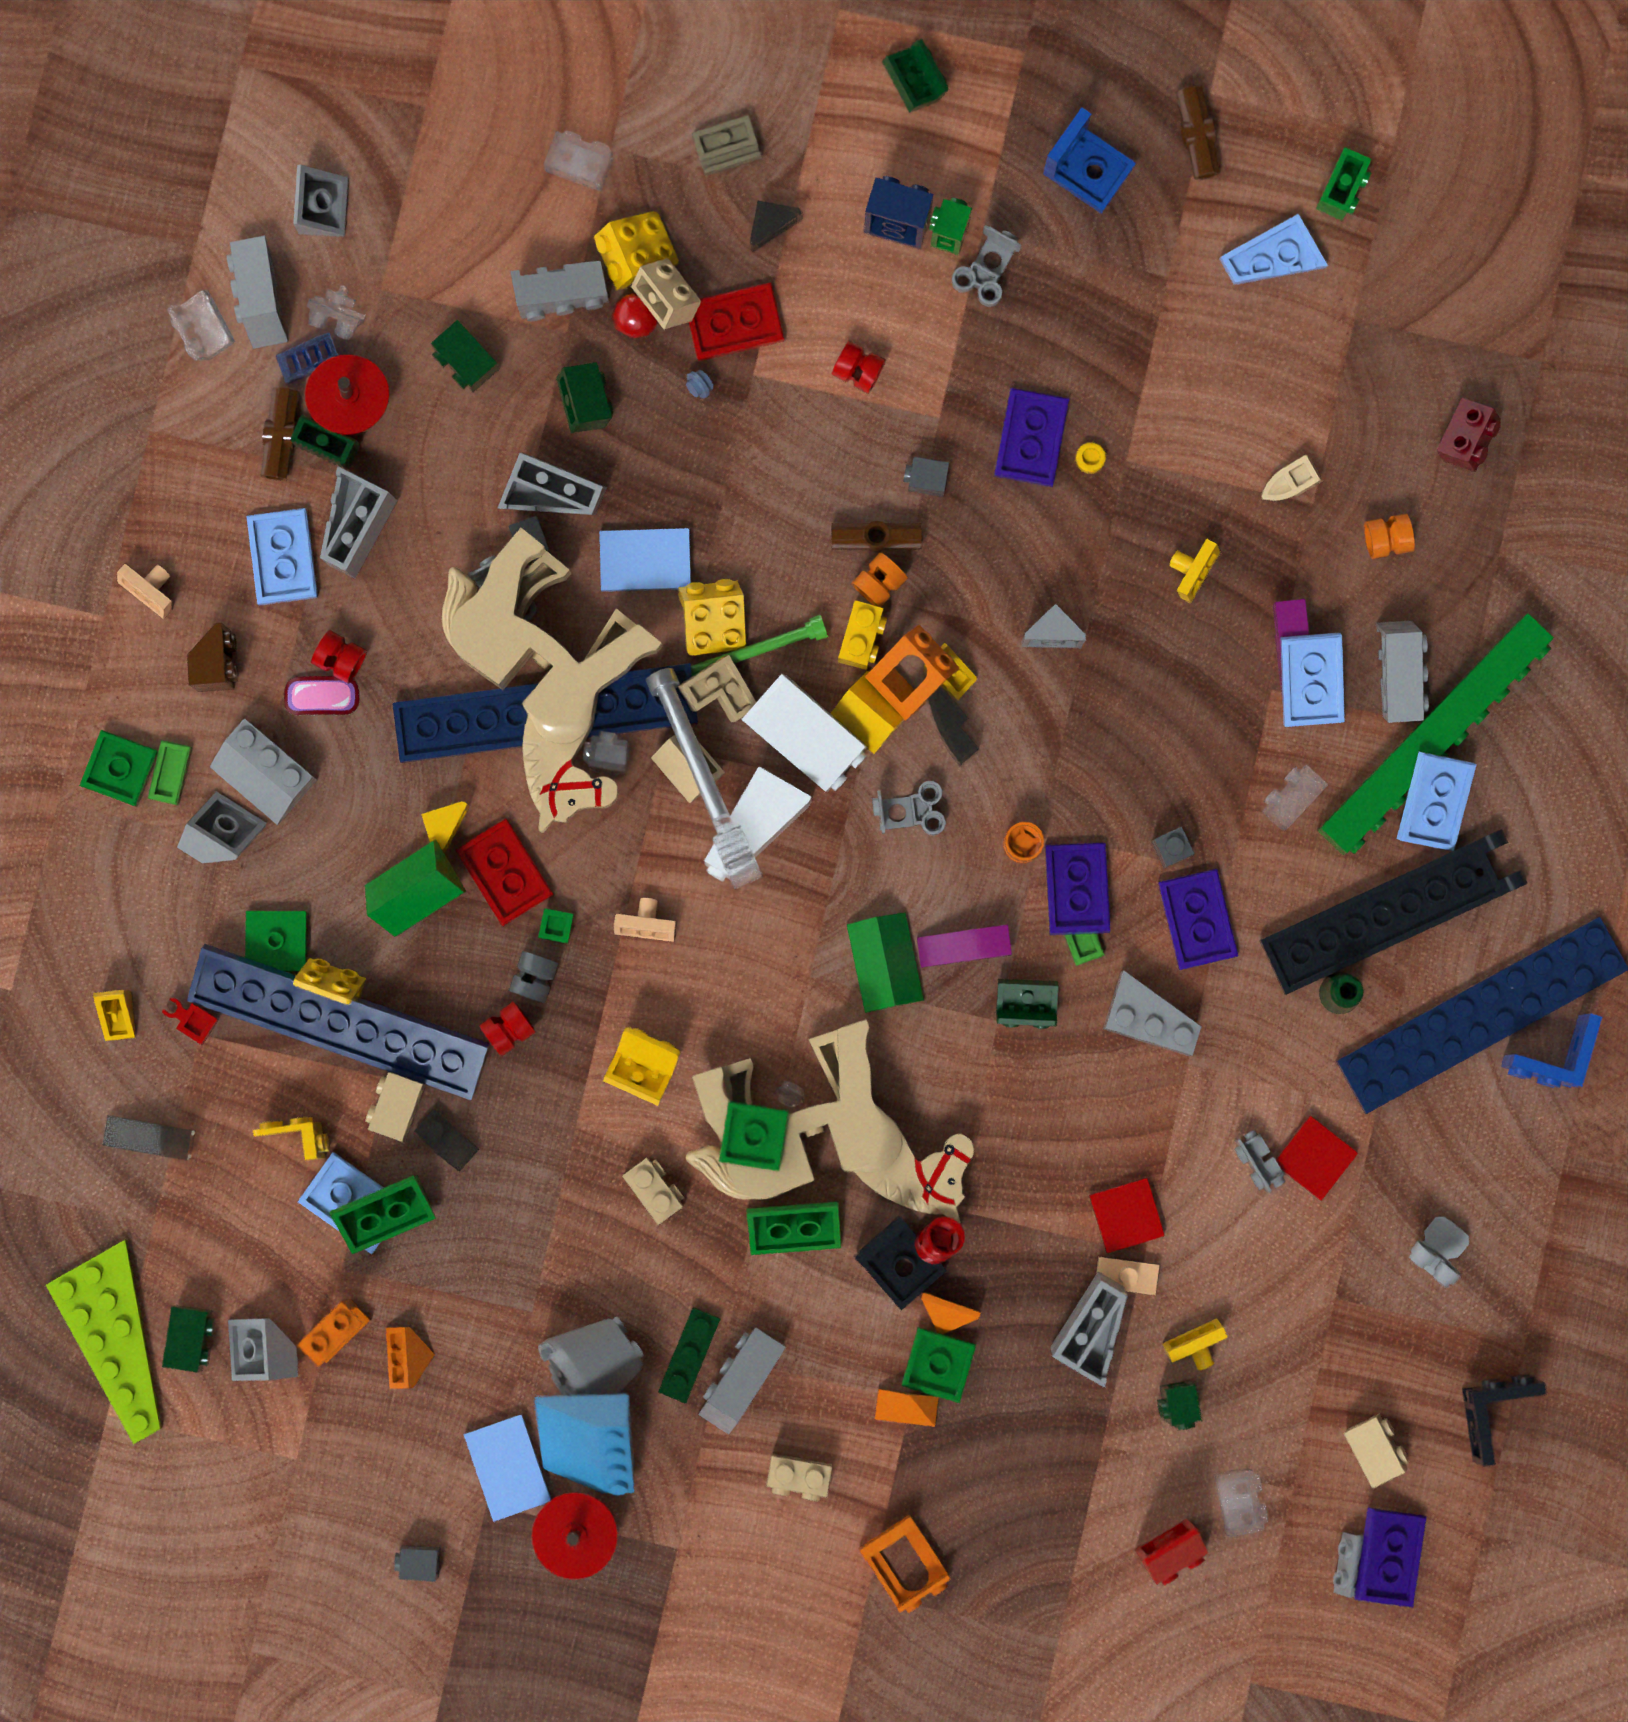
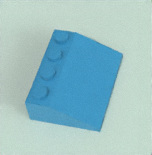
(588, 1440)

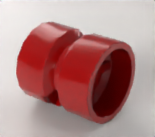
(854, 357)
(338, 656)
(507, 1028)
(939, 1240)

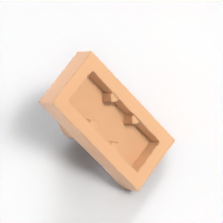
(147, 588)
(645, 923)
(1133, 1275)

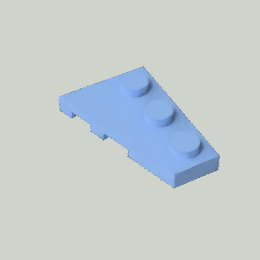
(1275, 253)

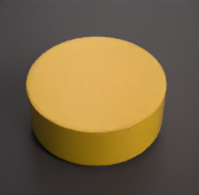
(1090, 458)

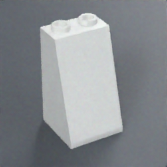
(805, 733)
(763, 813)

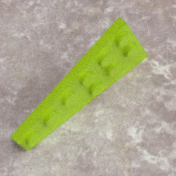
(108, 1326)

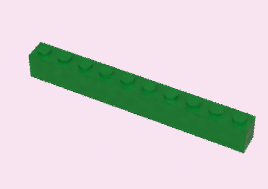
(1437, 733)

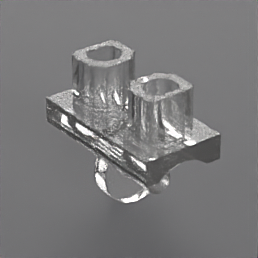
(323, 308)

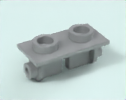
(1264, 1172)
(1347, 1568)

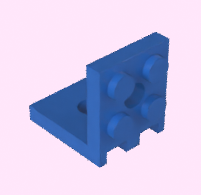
(1077, 151)
(1575, 1064)

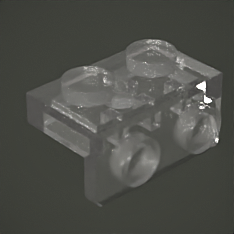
(201, 326)

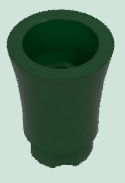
(1331, 997)

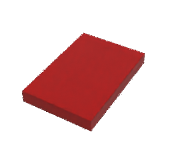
(736, 322)
(504, 872)

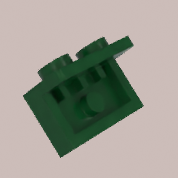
(916, 76)
(1027, 1003)

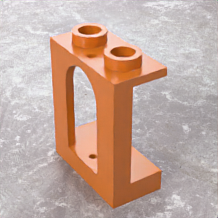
(893, 685)
(334, 1332)
(937, 1574)

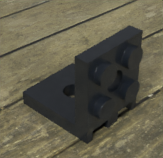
(883, 1253)
(1476, 1409)

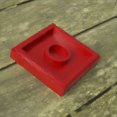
(1315, 1158)
(1126, 1215)

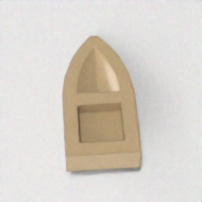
(1292, 480)

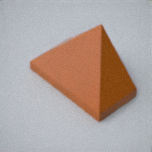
(947, 1314)
(406, 1357)
(906, 1407)

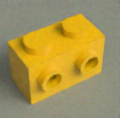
(860, 635)

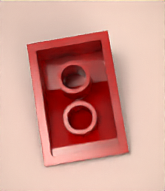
(1172, 1552)

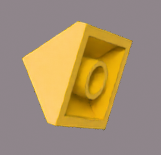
(867, 714)

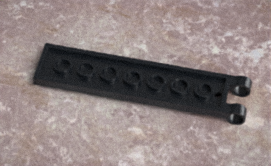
(1387, 914)

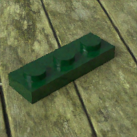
(689, 1355)

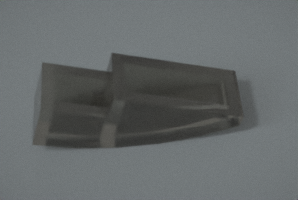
(948, 722)
(149, 1138)

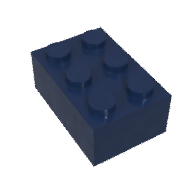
(898, 212)

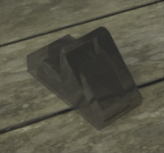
(446, 1140)

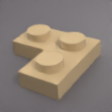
(722, 682)

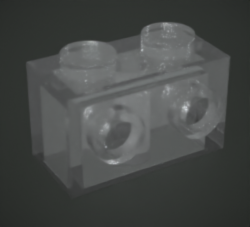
(578, 160)
(607, 754)
(1294, 798)
(1240, 1502)

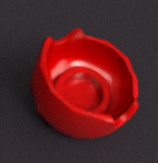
(633, 317)

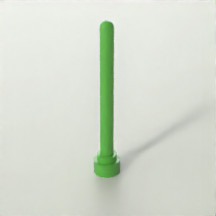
(812, 629)

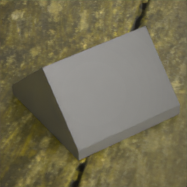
(320, 202)
(1054, 631)

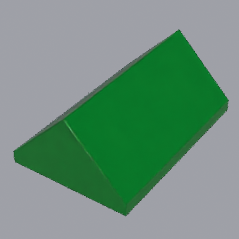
(412, 890)
(885, 962)
(383, 1214)
(793, 1228)

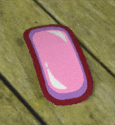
(320, 696)

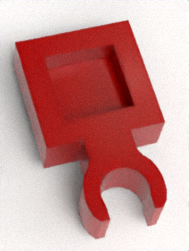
(193, 1022)

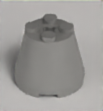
(592, 1359)

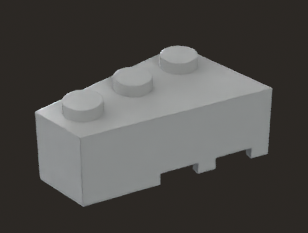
(559, 290)
(256, 291)
(547, 488)
(354, 522)
(1403, 671)
(1149, 1018)
(1091, 1330)
(740, 1379)

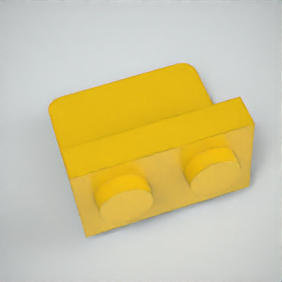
(631, 244)
(713, 617)
(330, 981)
(642, 1065)
(314, 1141)

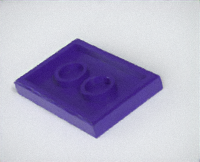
(1031, 437)
(1077, 889)
(1198, 919)
(1390, 1557)

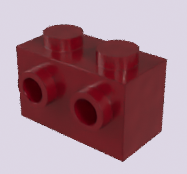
(1469, 435)

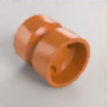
(1389, 536)
(872, 588)
(1023, 842)

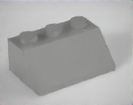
(261, 771)

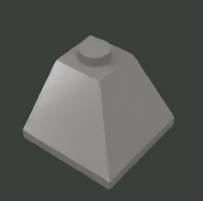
(219, 831)
(260, 1351)

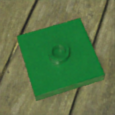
(119, 768)
(277, 939)
(753, 1136)
(938, 1365)

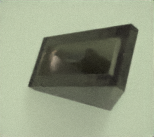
(771, 222)

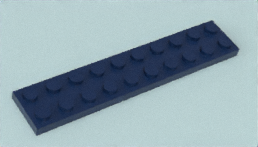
(497, 717)
(1482, 1015)
(352, 1030)

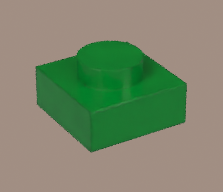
(556, 926)

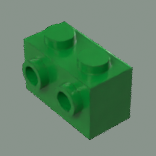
(1343, 184)
(950, 225)

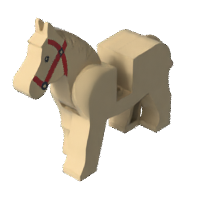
(497, 642)
(860, 1130)

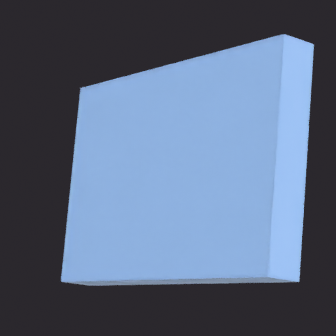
(282, 556)
(644, 559)
(1312, 679)
(1436, 801)
(336, 1186)
(507, 1467)

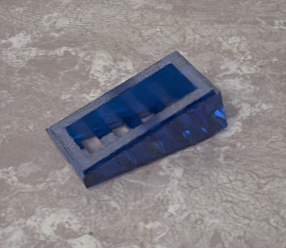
(324, 339)

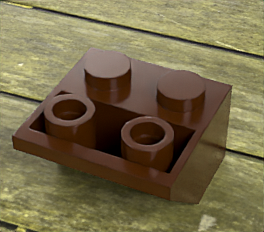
(211, 661)

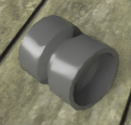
(537, 966)

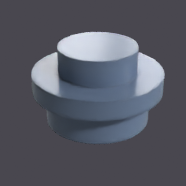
(699, 384)

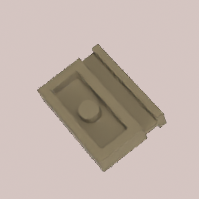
(726, 145)

